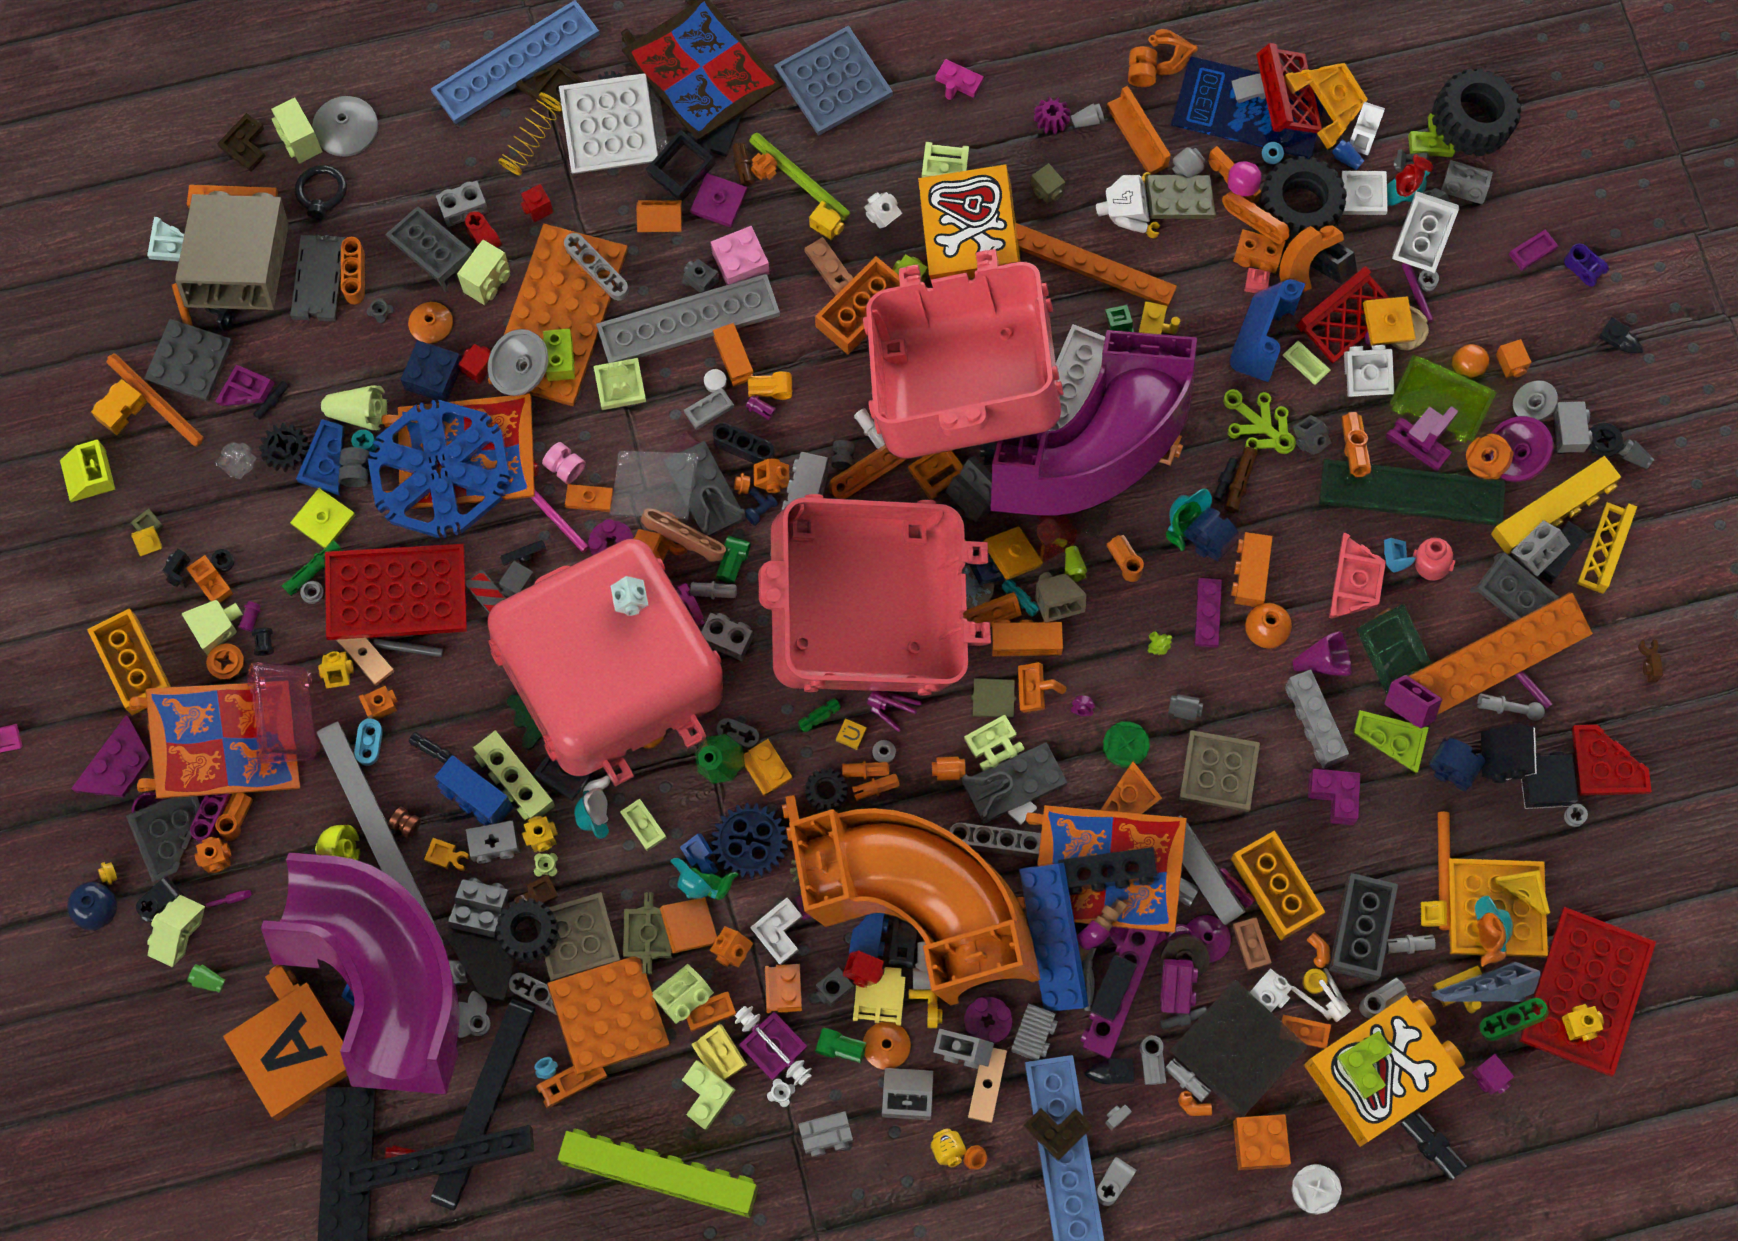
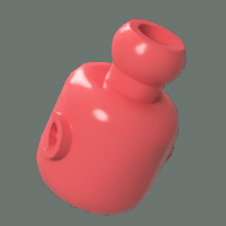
(1434, 559)

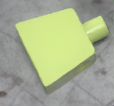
(212, 623)

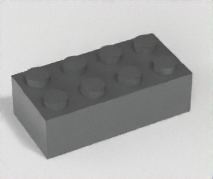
(1363, 927)

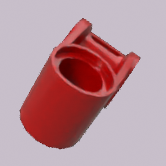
(482, 231)

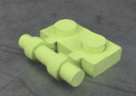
(991, 736)

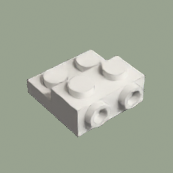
(1369, 371)

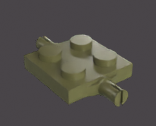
(645, 934)

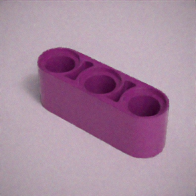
(204, 820)

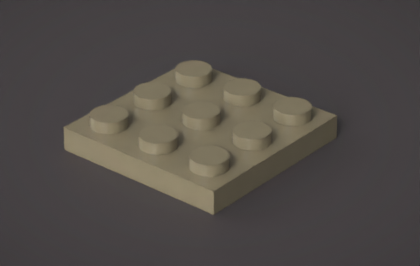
(1219, 771)
(584, 937)

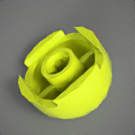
(339, 842)

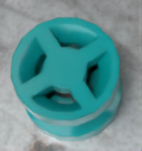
(368, 444)

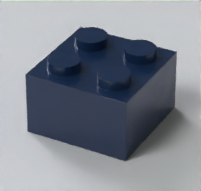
(431, 371)

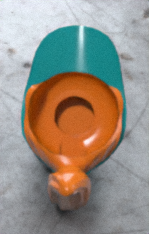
(1494, 930)

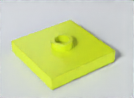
(322, 518)

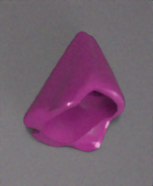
(1326, 657)

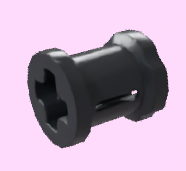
(263, 641)

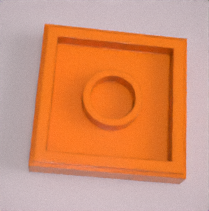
(688, 925)

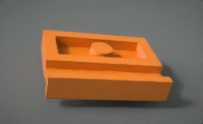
(783, 988)

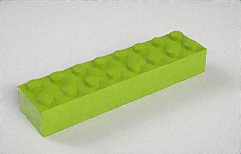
(657, 1173)

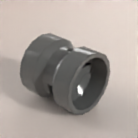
(842, 454)

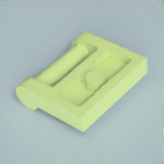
(942, 165)

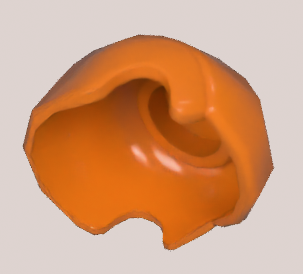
(1470, 360)

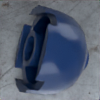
(92, 906)

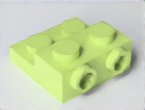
(682, 993)

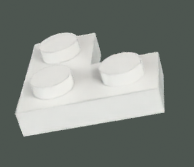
(772, 929)

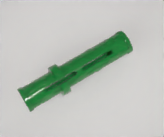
(309, 570)

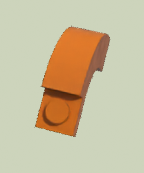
(1303, 249)

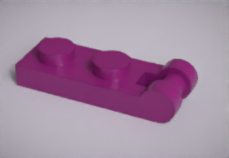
(1433, 458)

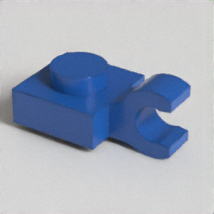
(697, 853)

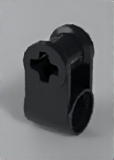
(157, 898)

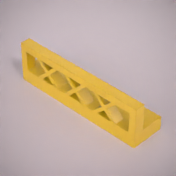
(1612, 556)

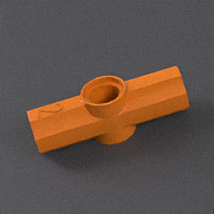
(1356, 444)

